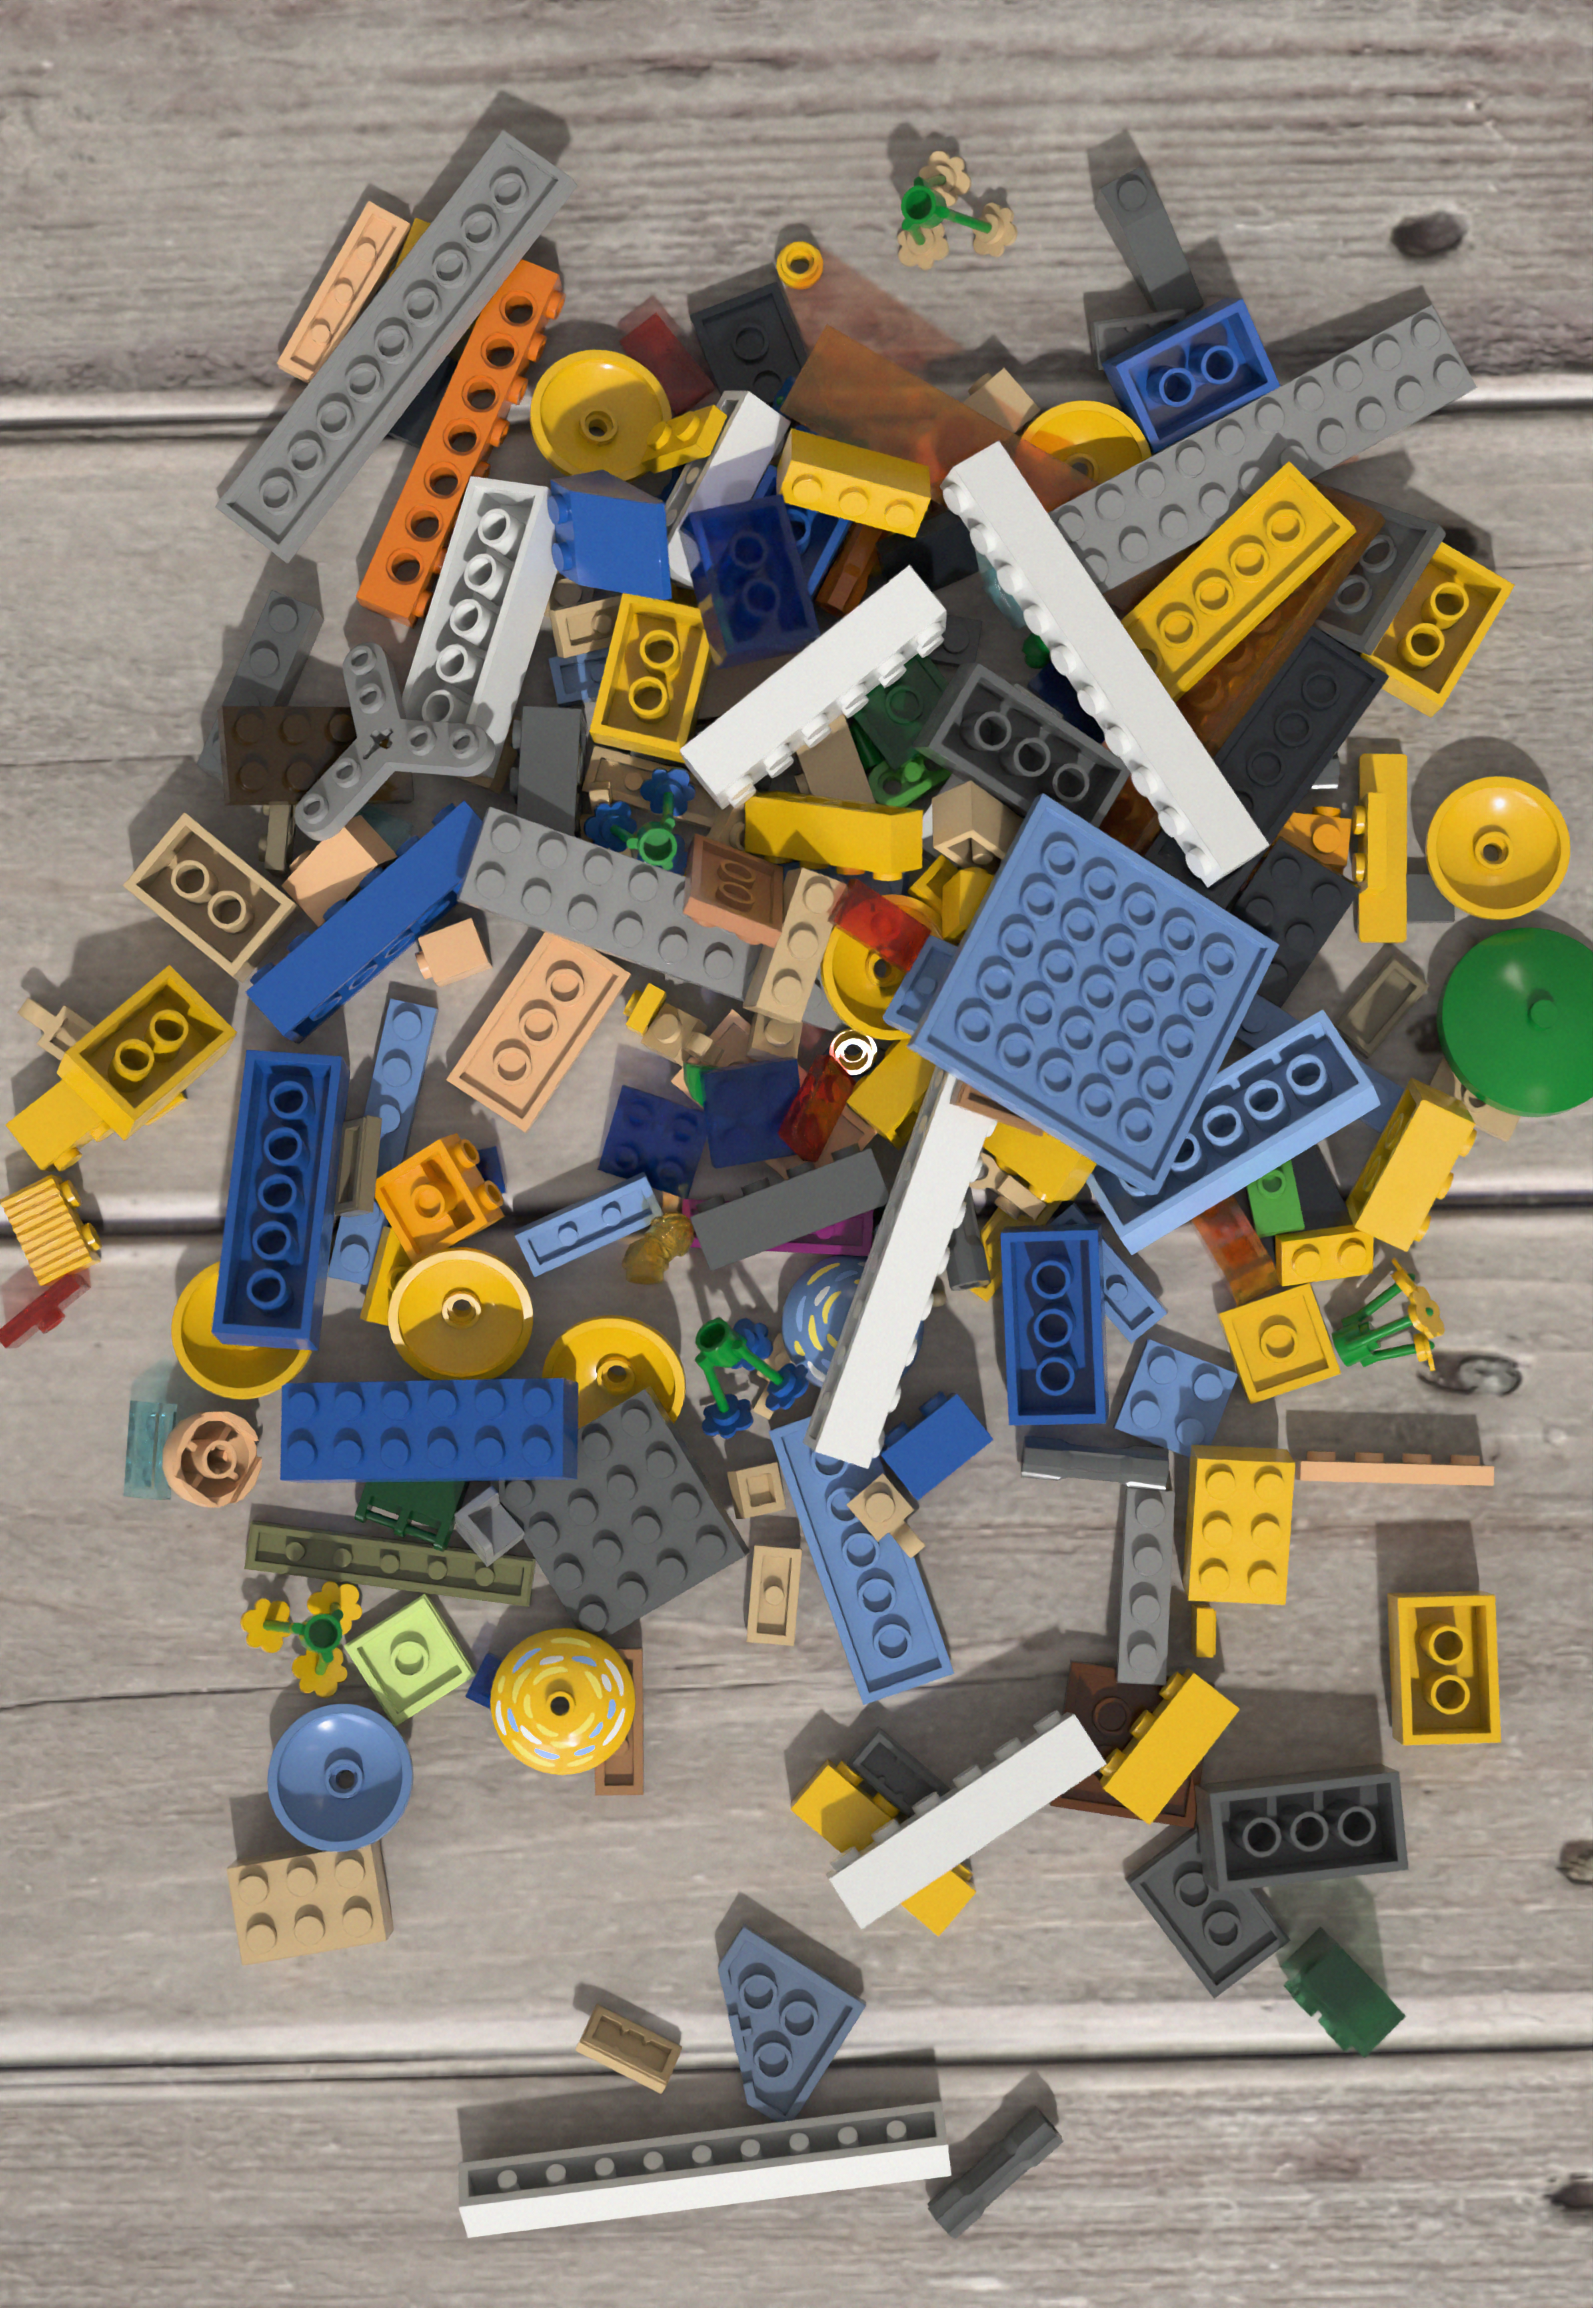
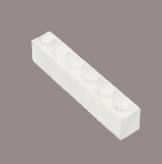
(965, 1818)

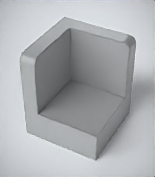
(488, 1526)

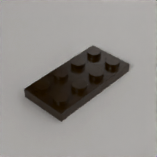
(283, 750)

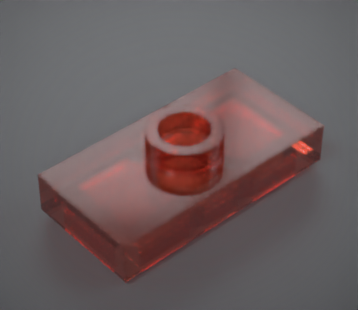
(669, 362)
(879, 925)
(44, 1312)

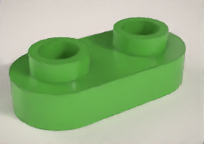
(914, 781)

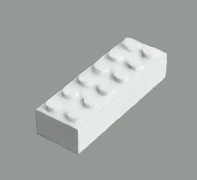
(485, 611)
(816, 689)

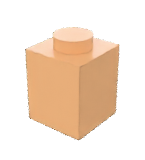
(453, 953)

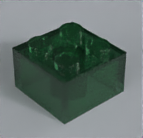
(1350, 2001)

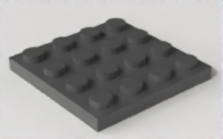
(631, 1524)

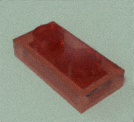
(816, 1108)

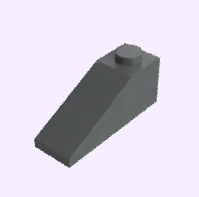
(1148, 242)

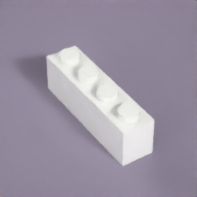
(730, 474)

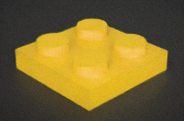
(1279, 1343)

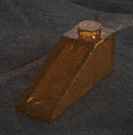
(1235, 1251)

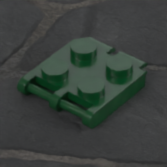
(424, 1502)

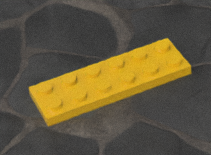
(1235, 579)

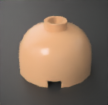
(211, 1458)

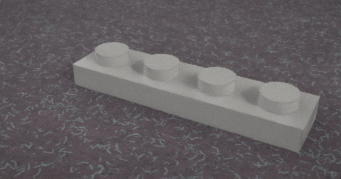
(1145, 1587)

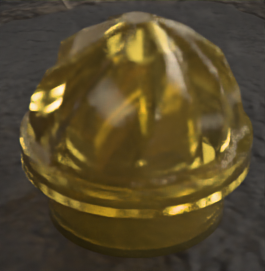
(670, 1235)
(643, 1264)

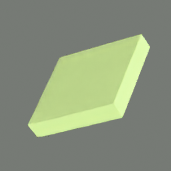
(410, 1659)

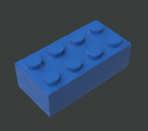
(1055, 1324)

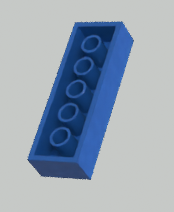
(369, 929)
(281, 1201)
(429, 1431)

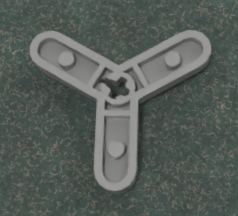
(415, 746)

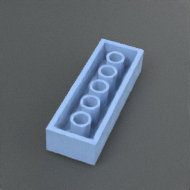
(1248, 1125)

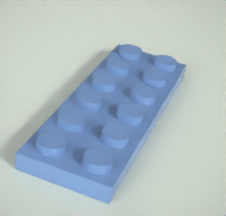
(867, 1583)

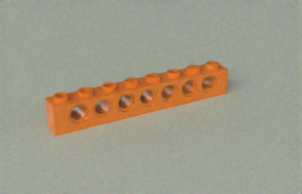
(525, 287)

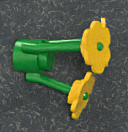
(1358, 1341)

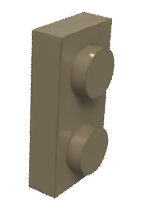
(278, 845)

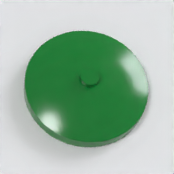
(1521, 1022)

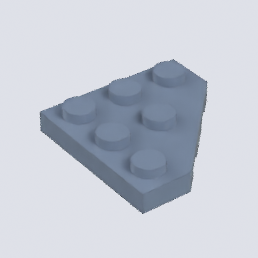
(782, 2022)

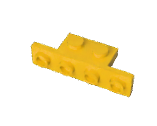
(1382, 848)

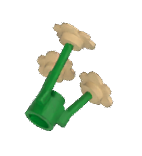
(926, 208)

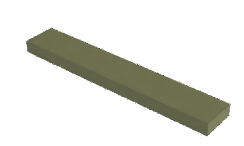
(388, 1563)

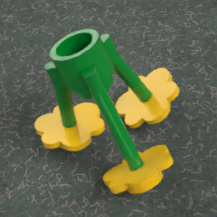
(318, 1633)

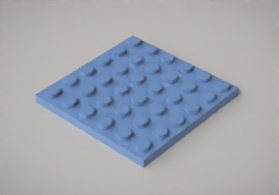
(1094, 995)

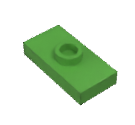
(1275, 1202)

